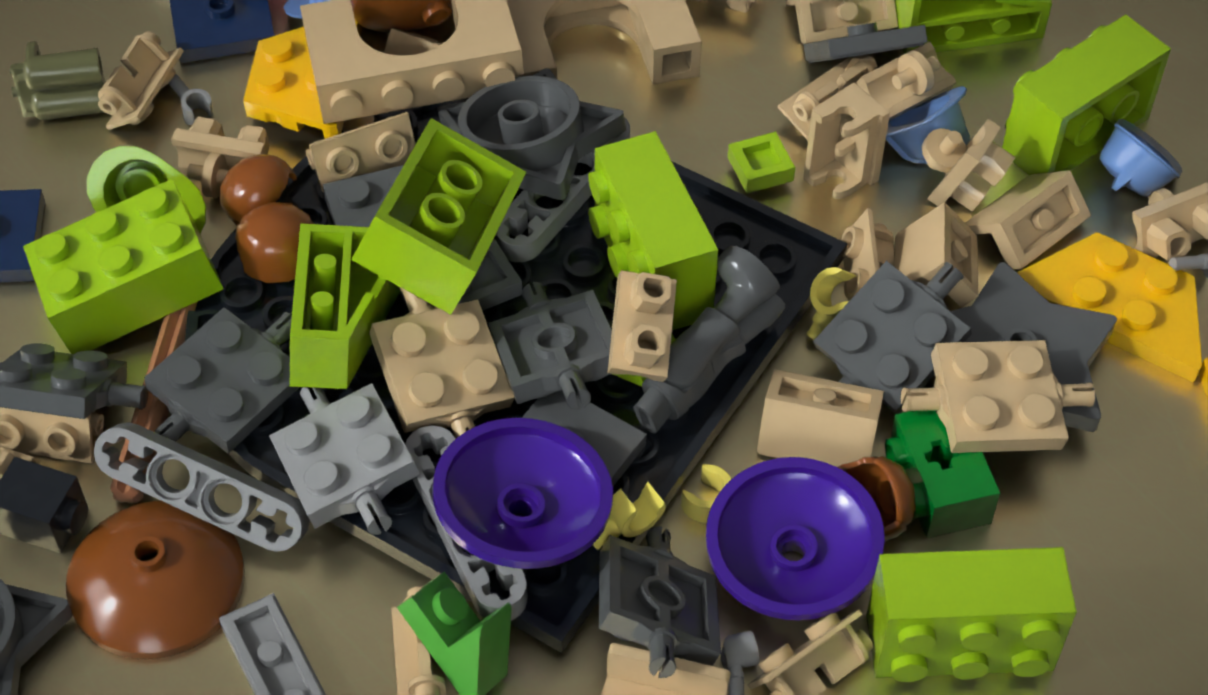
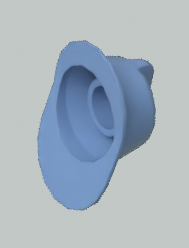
(911, 128)
(1137, 160)

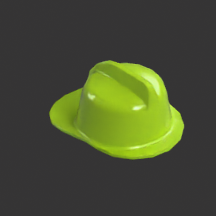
(131, 170)

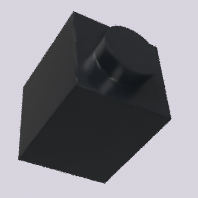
(41, 505)

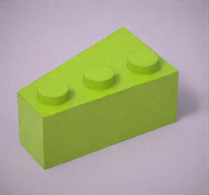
(974, 22)
(333, 307)

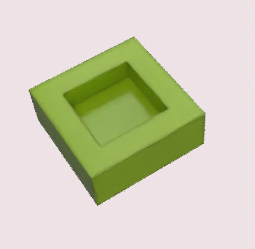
(761, 162)

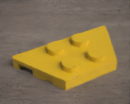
(284, 85)
(1147, 296)

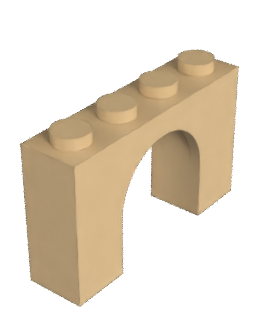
(659, 28)
(364, 82)

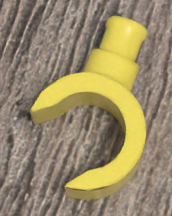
(821, 298)
(697, 508)
(632, 518)

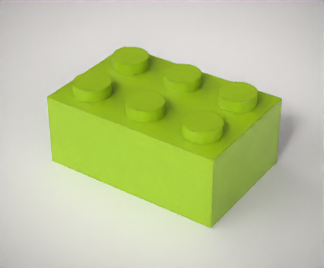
(1074, 101)
(440, 216)
(653, 222)
(122, 268)
(969, 613)

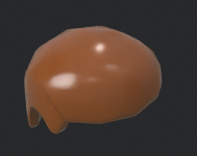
(253, 184)
(270, 240)
(890, 490)

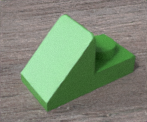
(465, 648)

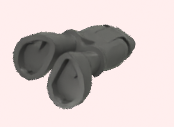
(713, 338)

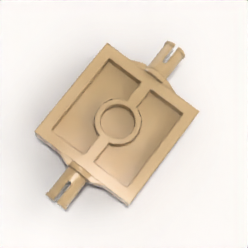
(441, 365)
(998, 396)

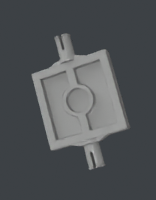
(344, 457)

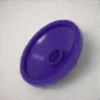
(527, 471)
(801, 509)

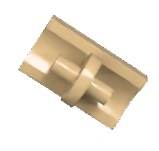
(907, 80)
(209, 154)
(967, 167)
(1172, 222)
(642, 325)

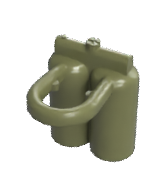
(58, 83)

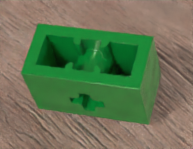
(949, 488)

